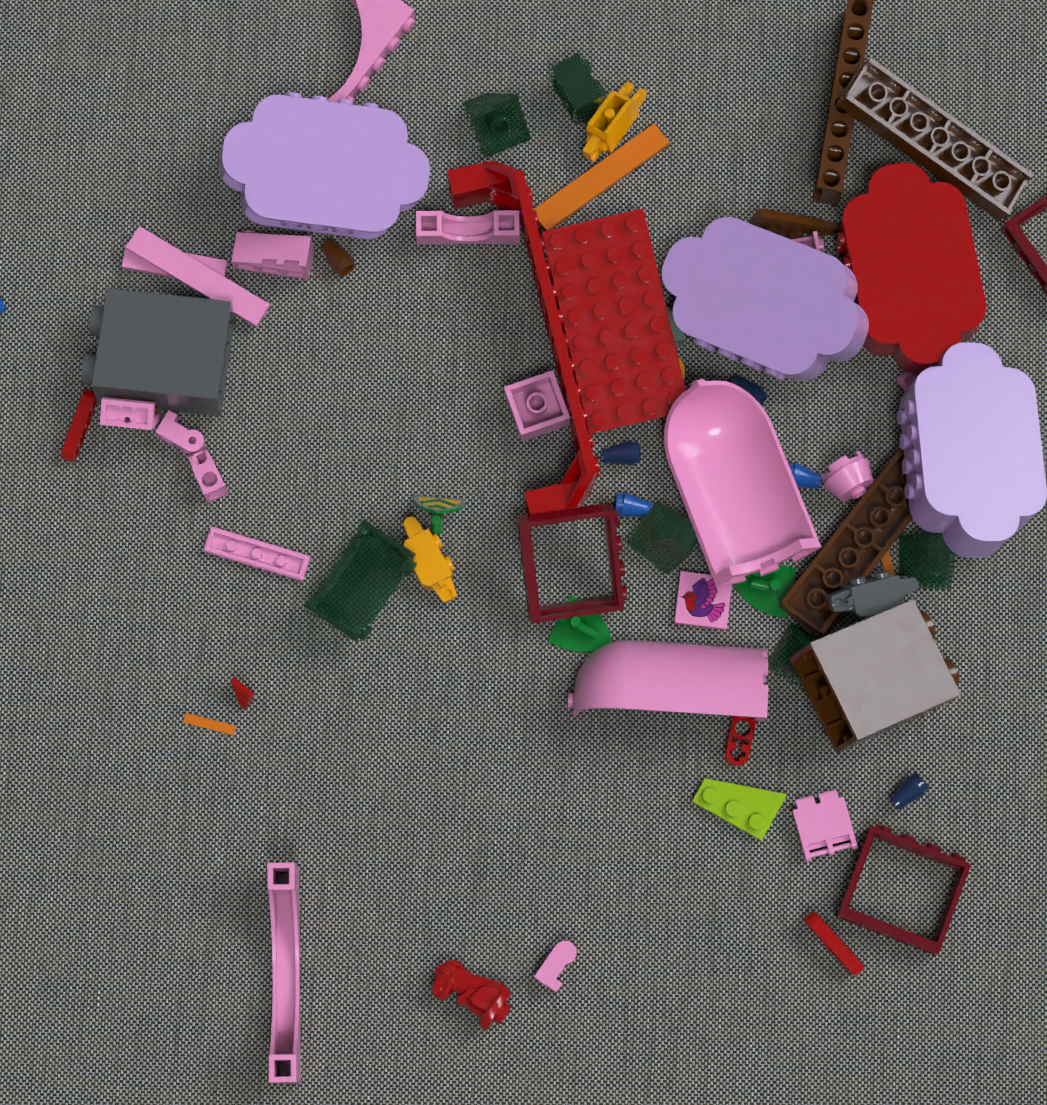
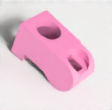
(175, 434)
(207, 475)
(561, 955)

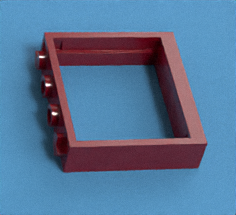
(1023, 246)
(575, 608)
(928, 852)

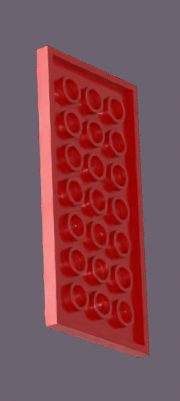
(615, 319)

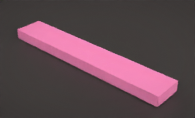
(197, 275)

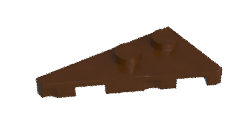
(792, 225)

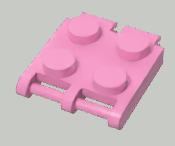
(823, 824)

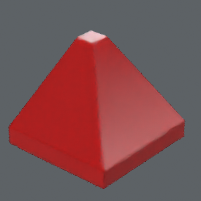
(243, 694)

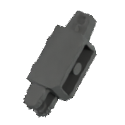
(872, 594)

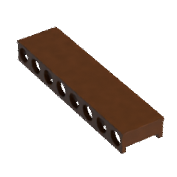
(838, 122)
(933, 140)
(852, 549)

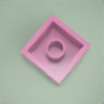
(537, 405)

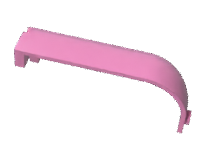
(735, 482)
(673, 679)

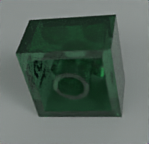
(577, 88)

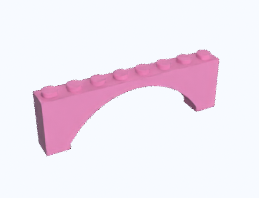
(382, 27)
(285, 932)

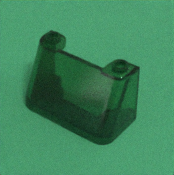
(361, 583)

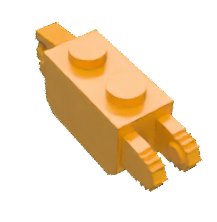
(612, 120)
(432, 568)

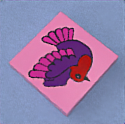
(702, 602)

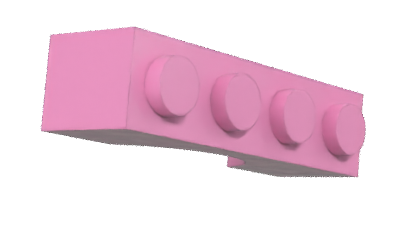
(491, 228)

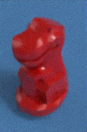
(479, 994)

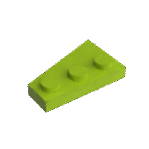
(740, 805)

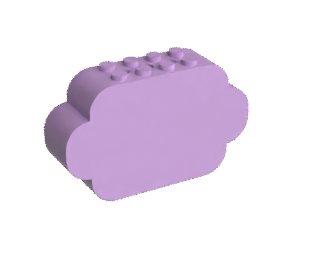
(323, 166)
(764, 300)
(972, 450)

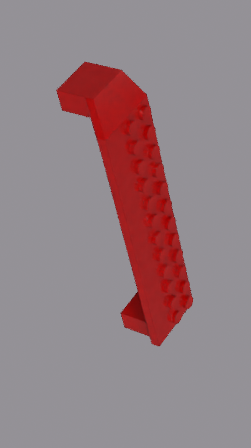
(508, 191)

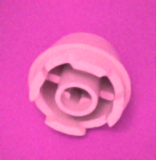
(848, 477)

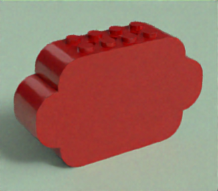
(912, 266)

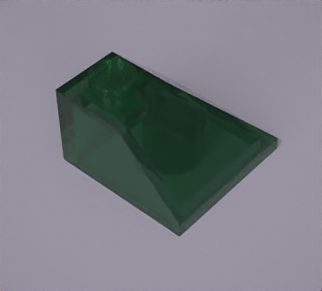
(496, 122)
(663, 537)
(927, 559)
(791, 642)

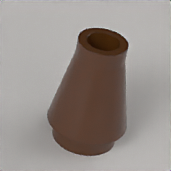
(338, 259)

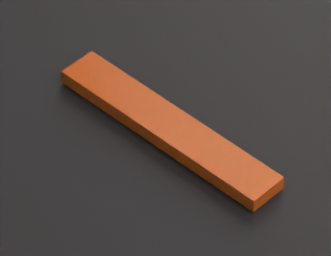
(601, 177)

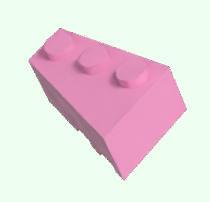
(273, 254)

